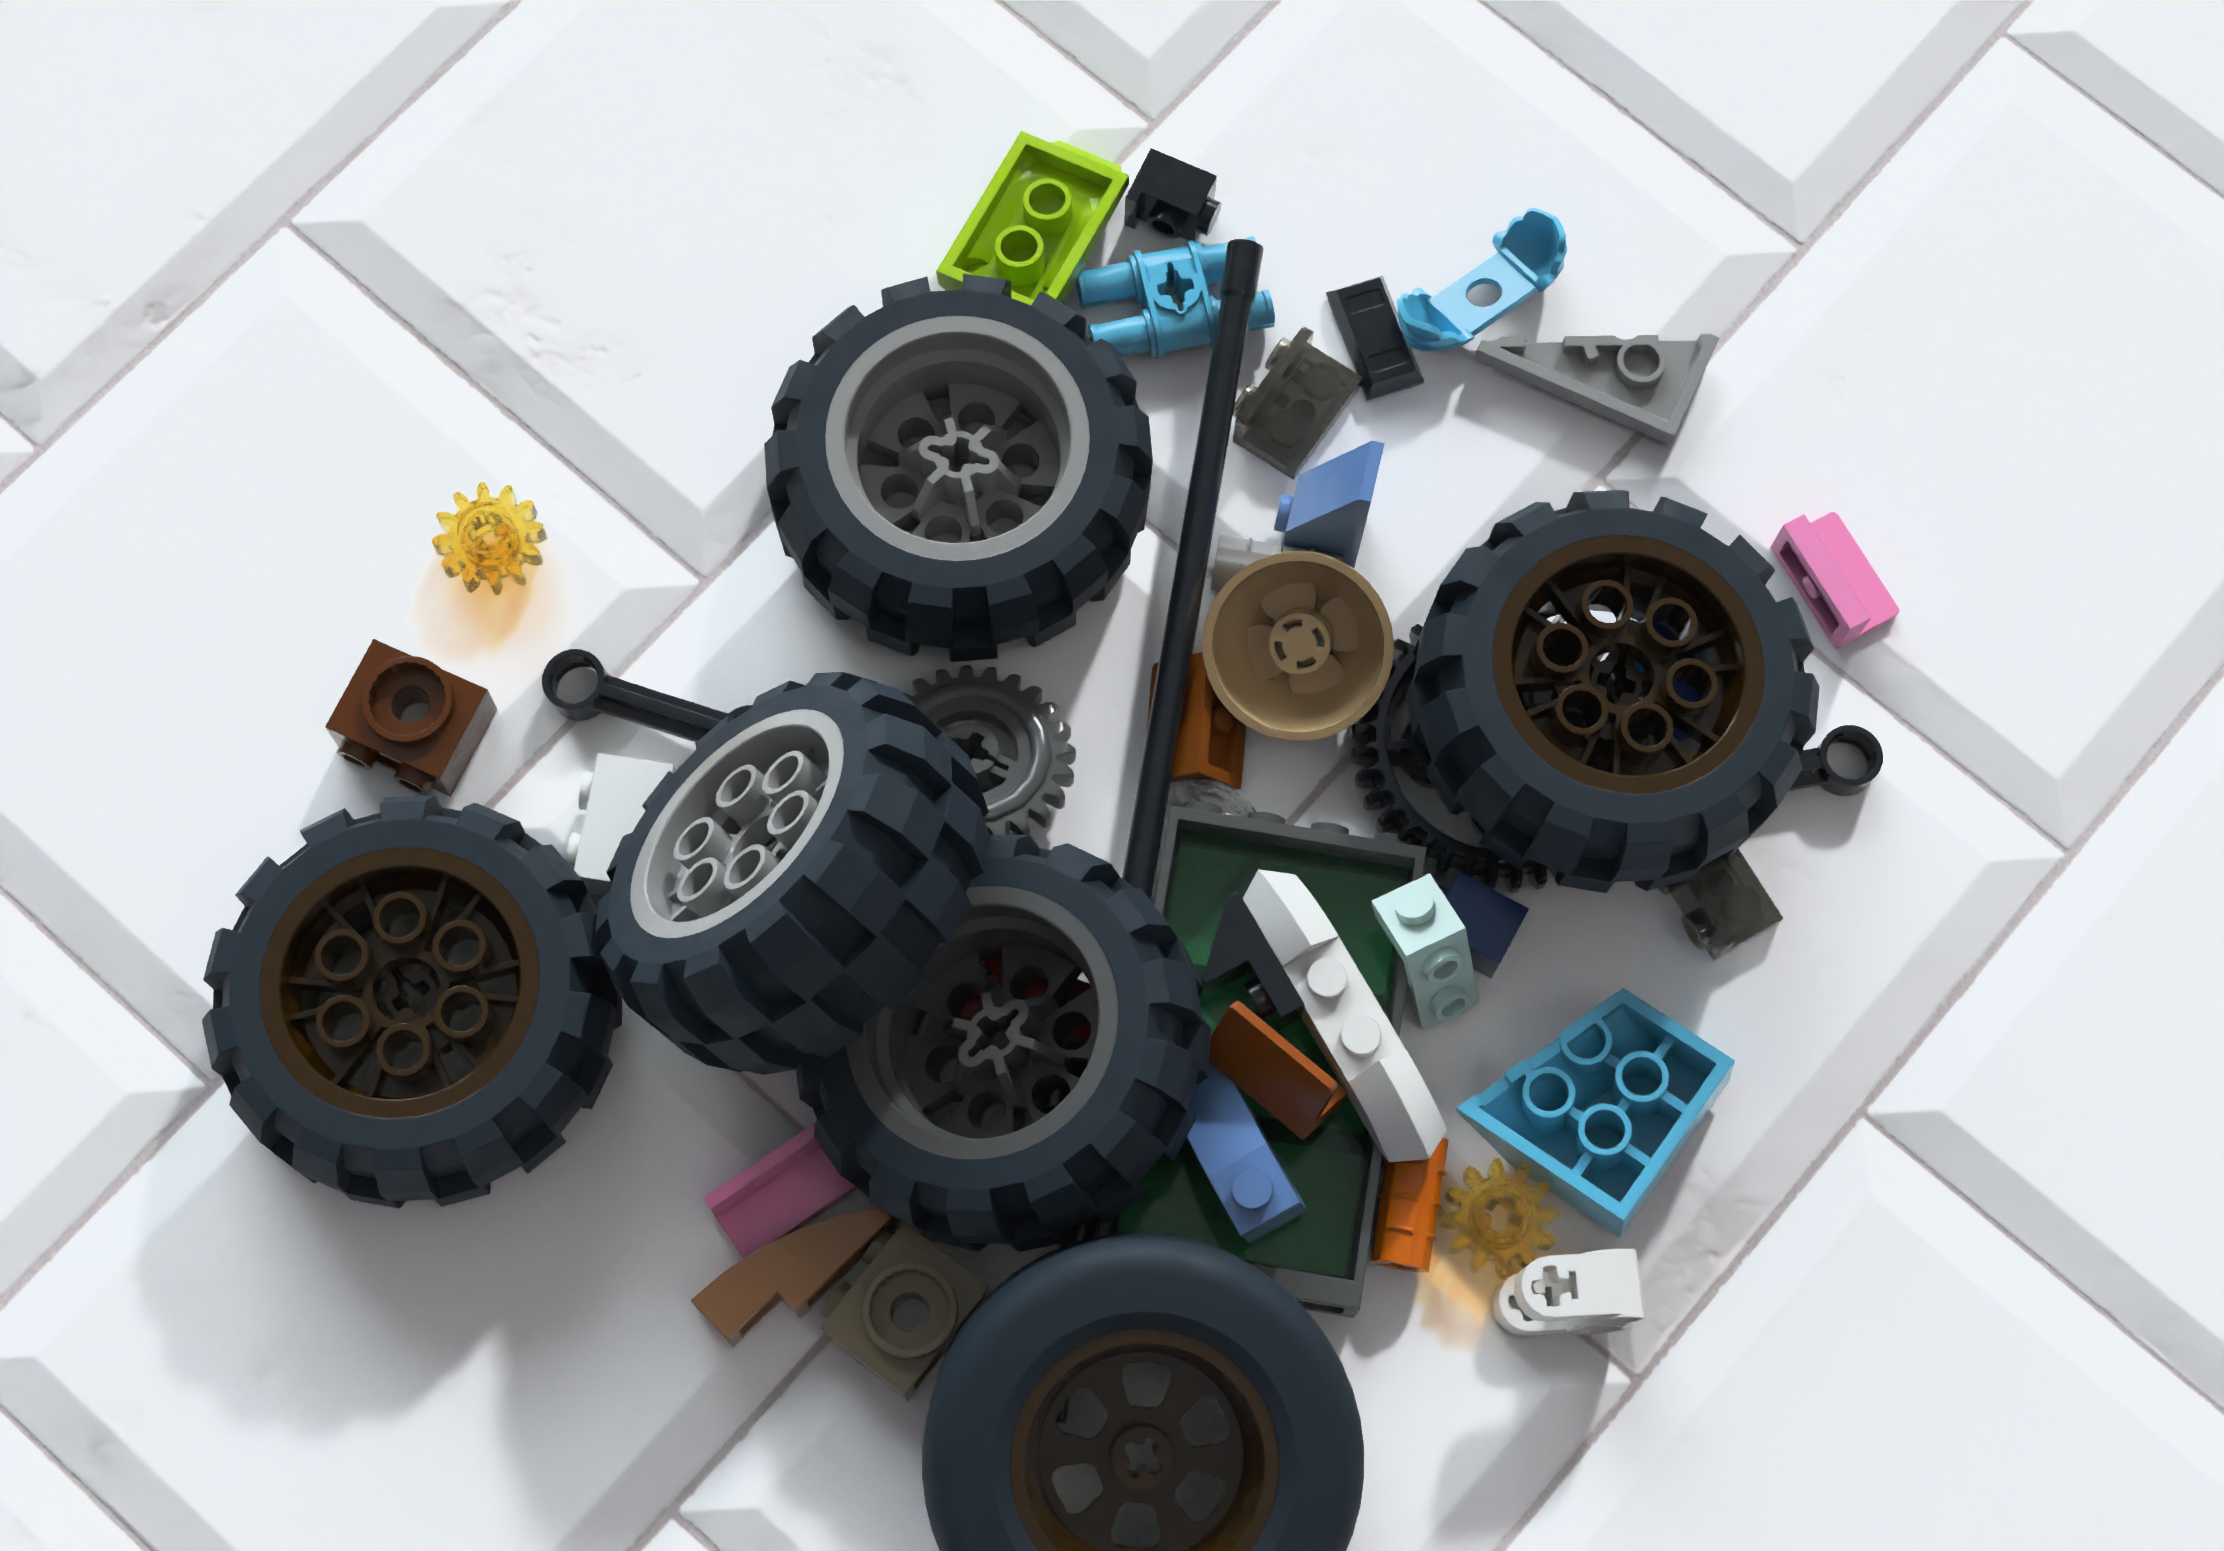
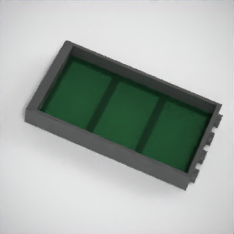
(1338, 1165)

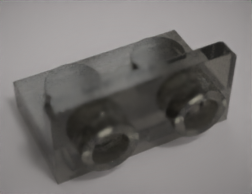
(1293, 404)
(1724, 905)

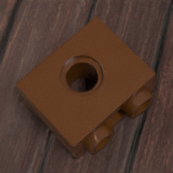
(421, 752)

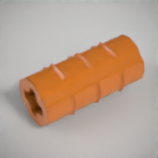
(1409, 1212)

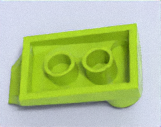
(1036, 219)

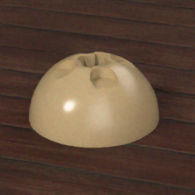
(1282, 677)

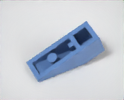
(1332, 503)
(1240, 1159)

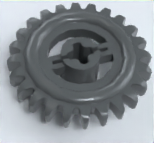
(1031, 727)

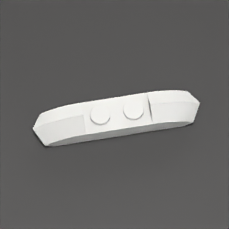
(1347, 1019)

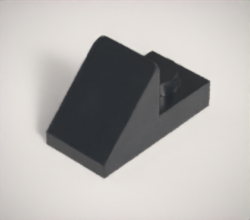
(1242, 951)

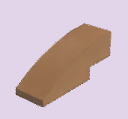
(789, 1270)

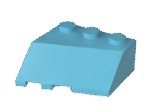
(1603, 1107)

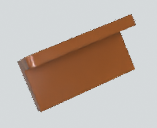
(1209, 735)
(1273, 1071)

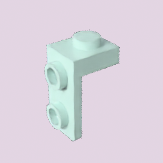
(1432, 948)

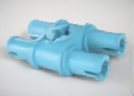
(1161, 325)

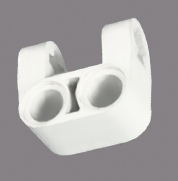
(1572, 1294)

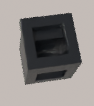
(1172, 198)

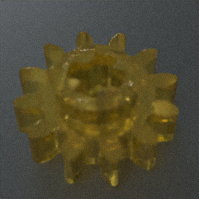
(469, 553)
(1475, 1223)

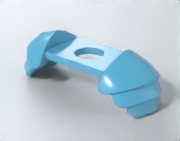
(1526, 263)

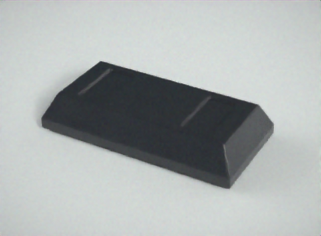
(1374, 337)

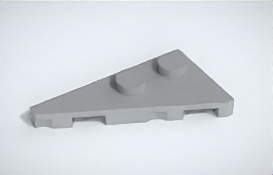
(1625, 380)

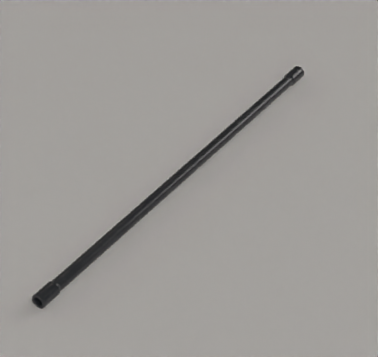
(1237, 295)

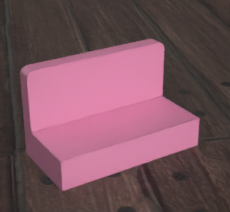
(1833, 577)
(778, 1193)

